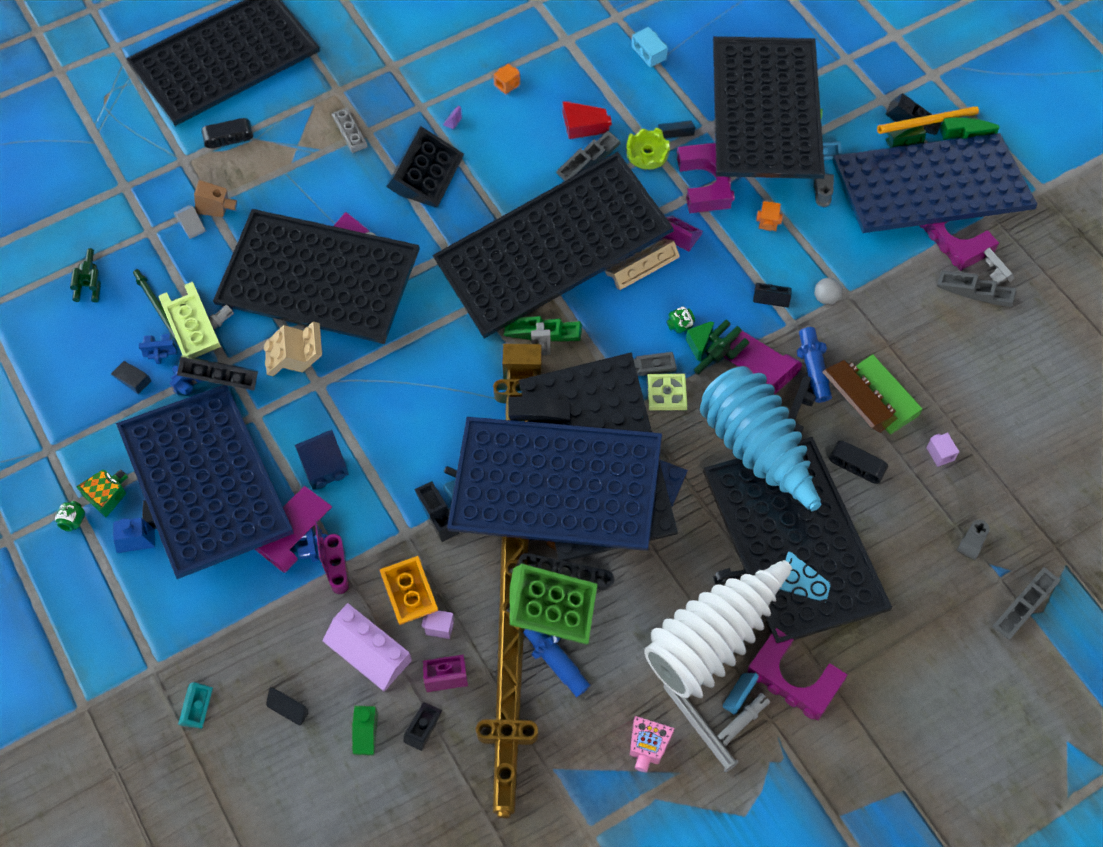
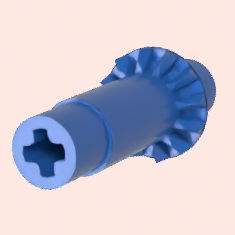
(812, 353)
(558, 661)

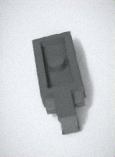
(655, 363)

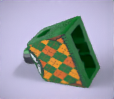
(104, 490)

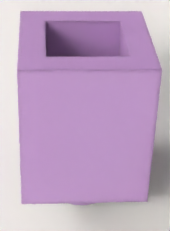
(942, 449)
(438, 624)

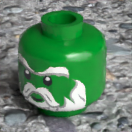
(680, 319)
(69, 516)

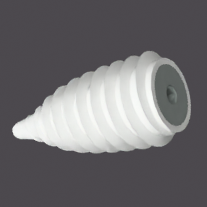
(712, 629)

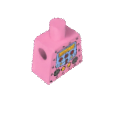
(649, 742)

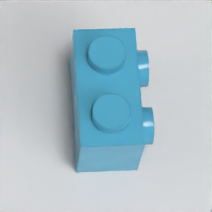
(649, 46)

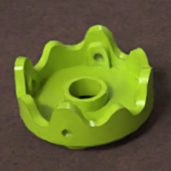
(649, 140)

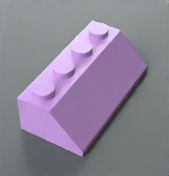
(366, 647)

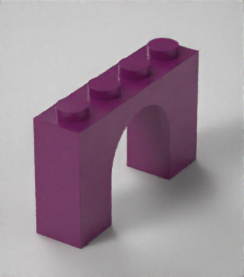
(711, 197)
(961, 252)
(811, 699)

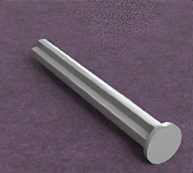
(703, 730)

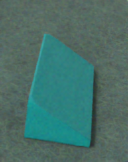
(195, 705)

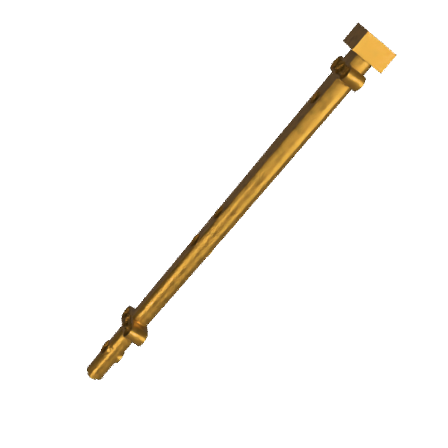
(518, 363)

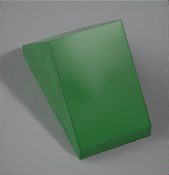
(698, 339)

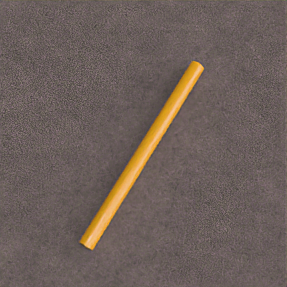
(925, 120)

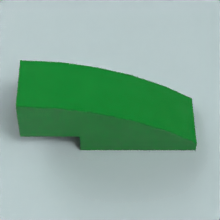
(966, 127)

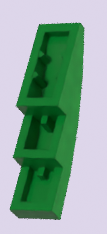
(558, 330)

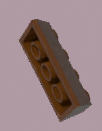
(861, 396)

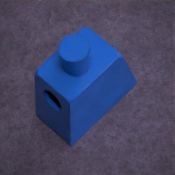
(133, 535)

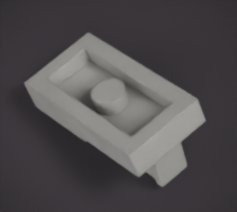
(1001, 273)
(541, 337)

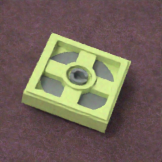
(667, 392)

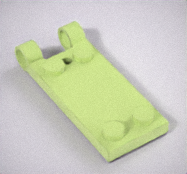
(190, 323)

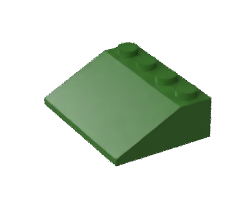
(551, 603)

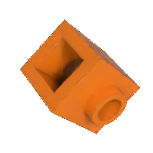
(507, 78)
(769, 216)

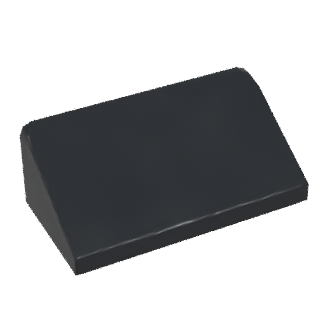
(677, 129)
(772, 295)
(286, 706)

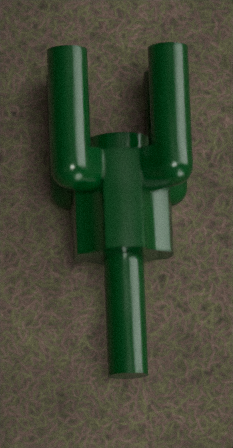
(86, 276)
(721, 347)

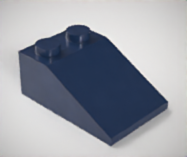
(322, 460)

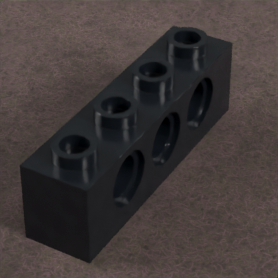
(217, 372)

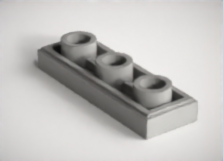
(349, 130)

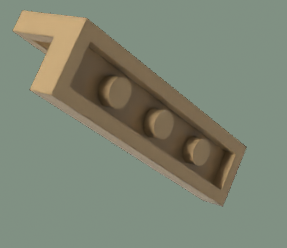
(643, 263)

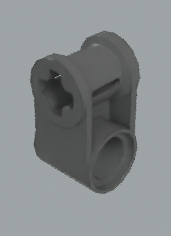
(824, 190)
(973, 541)

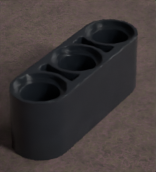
(227, 133)
(858, 462)

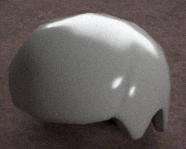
(828, 291)

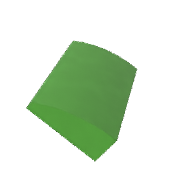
(892, 391)

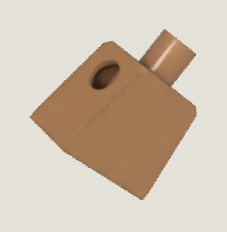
(212, 200)

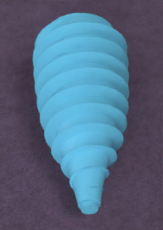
(758, 431)

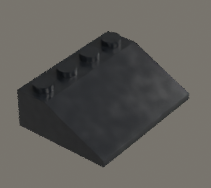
(425, 168)

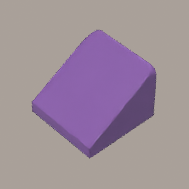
(454, 118)

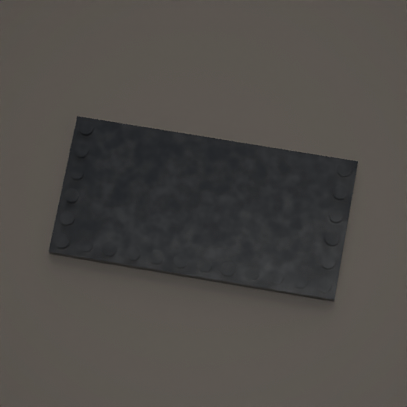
(552, 244)

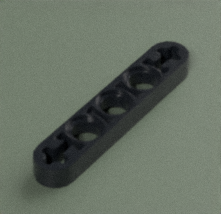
(574, 568)

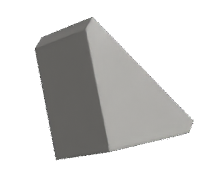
(189, 221)

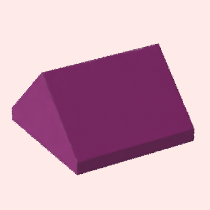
(684, 234)
(444, 673)

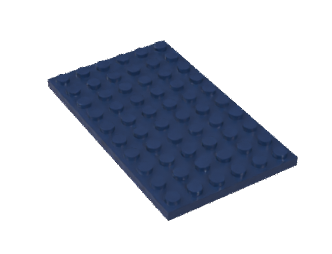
(933, 183)
(203, 481)
(556, 483)

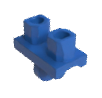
(158, 349)
(182, 384)
(309, 550)

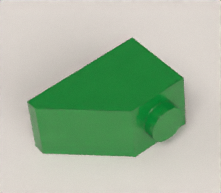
(364, 730)

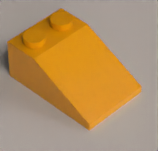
(408, 590)

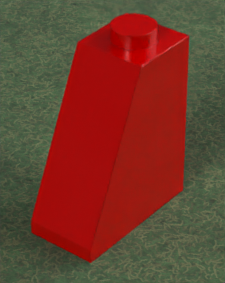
(585, 120)

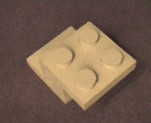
(293, 349)

